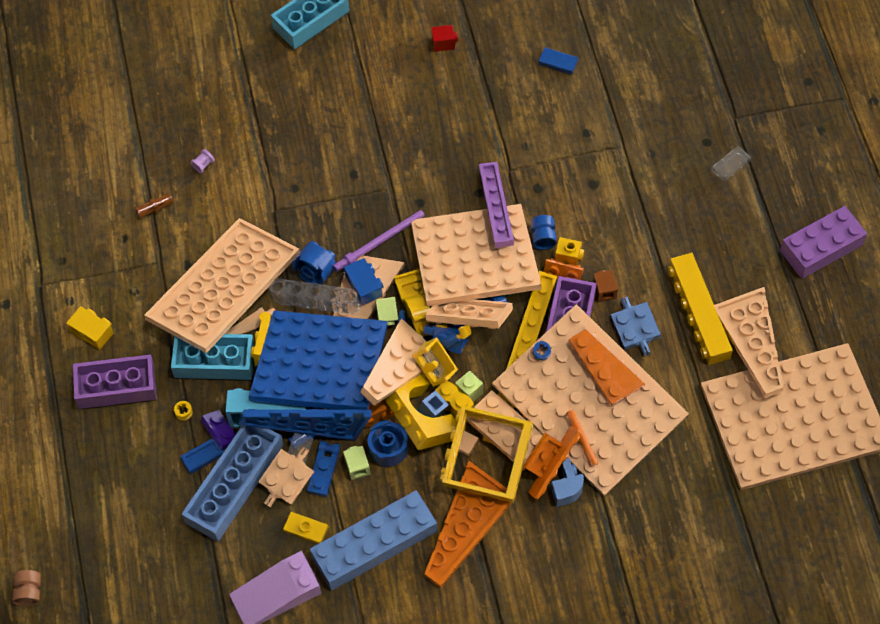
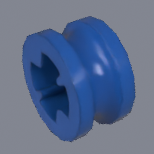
(536, 348)

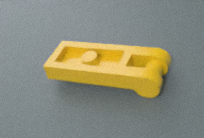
(260, 336)

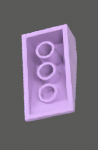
(276, 590)

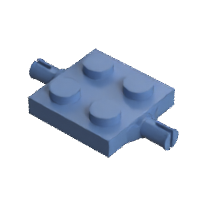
(635, 326)

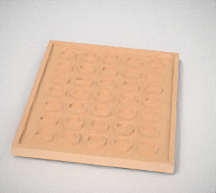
(812, 424)
(617, 433)

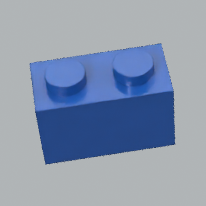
(363, 281)

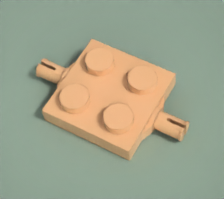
(286, 476)

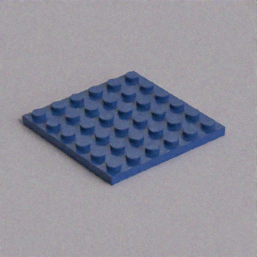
(317, 360)

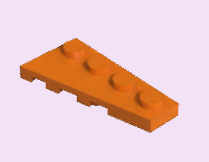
(607, 370)

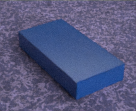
(558, 61)
(201, 456)

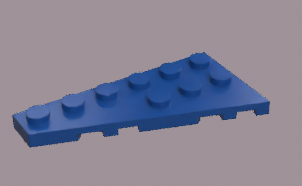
(324, 423)

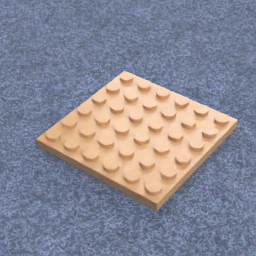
(461, 259)

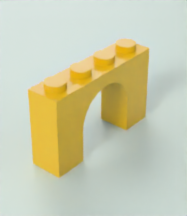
(422, 430)

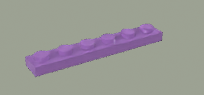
(496, 205)

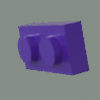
(218, 428)

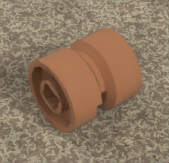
(26, 587)

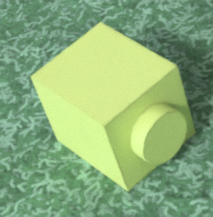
(387, 310)
(470, 385)
(356, 462)

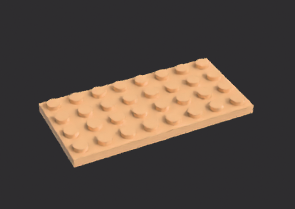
(222, 285)

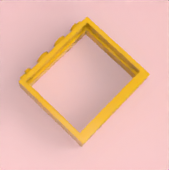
(456, 437)

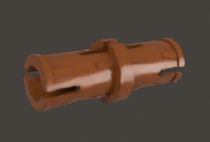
(154, 205)

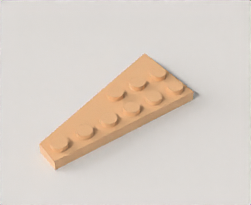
(751, 333)
(395, 365)

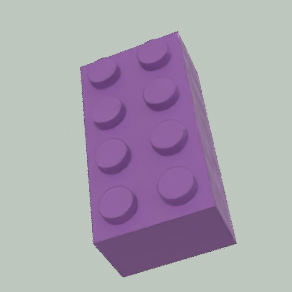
(823, 242)
(568, 294)
(114, 381)

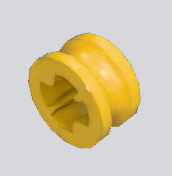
(180, 405)

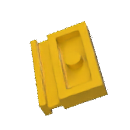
(409, 284)

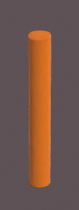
(582, 439)

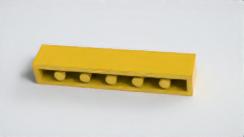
(700, 309)

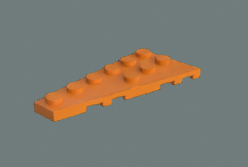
(465, 525)

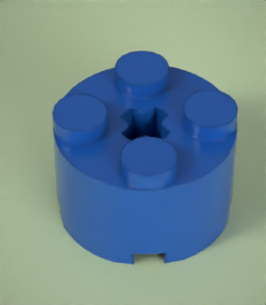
(314, 263)
(397, 447)

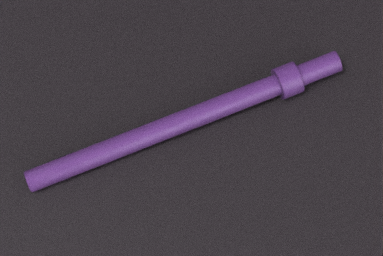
(351, 257)

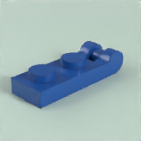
(324, 469)

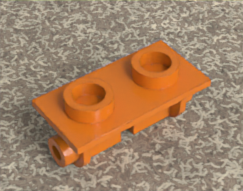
(558, 269)

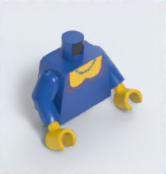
(450, 336)

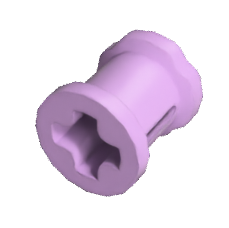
(202, 161)

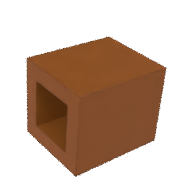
(606, 285)

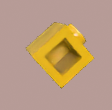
(569, 251)

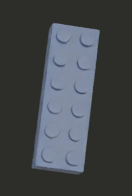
(232, 480)
(373, 540)

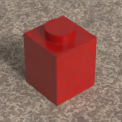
(444, 38)

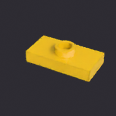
(305, 528)

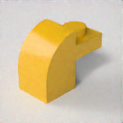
(417, 310)

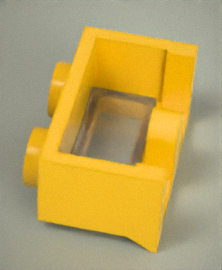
(435, 362)

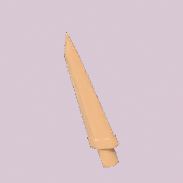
(250, 323)

